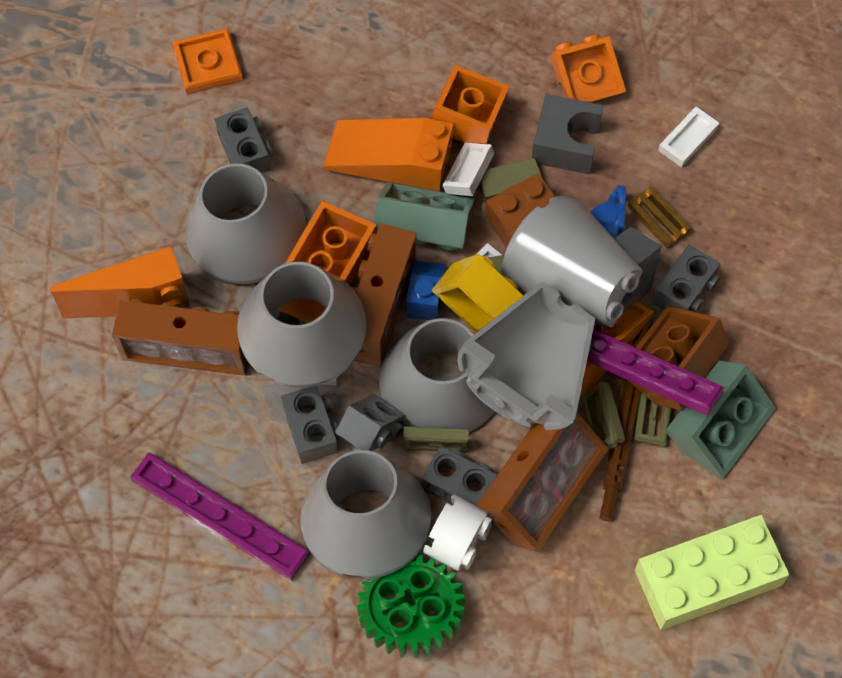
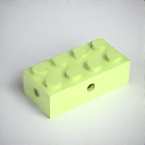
(711, 572)

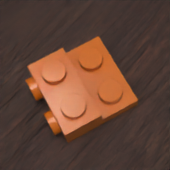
(588, 69)

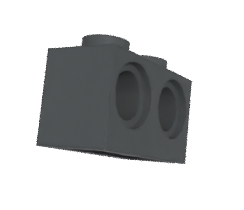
(240, 144)
(681, 280)
(371, 423)
(306, 424)
(456, 484)

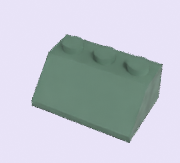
(429, 213)
(731, 425)

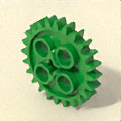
(421, 629)

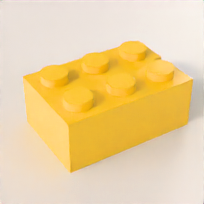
(476, 291)

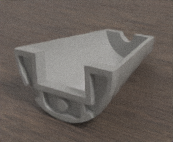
(575, 256)
(531, 359)

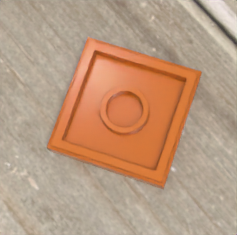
(207, 61)

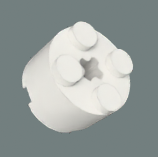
(458, 533)

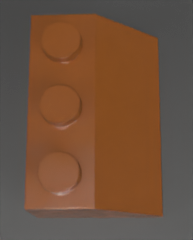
(686, 340)

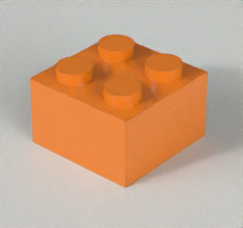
(471, 104)

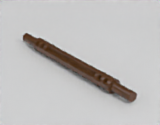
(619, 455)

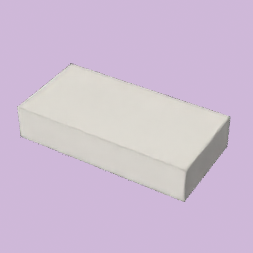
(688, 136)
(468, 169)

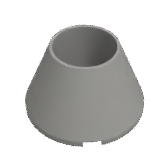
(249, 246)
(305, 352)
(425, 400)
(372, 541)

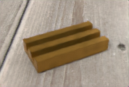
(666, 210)

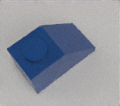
(421, 301)

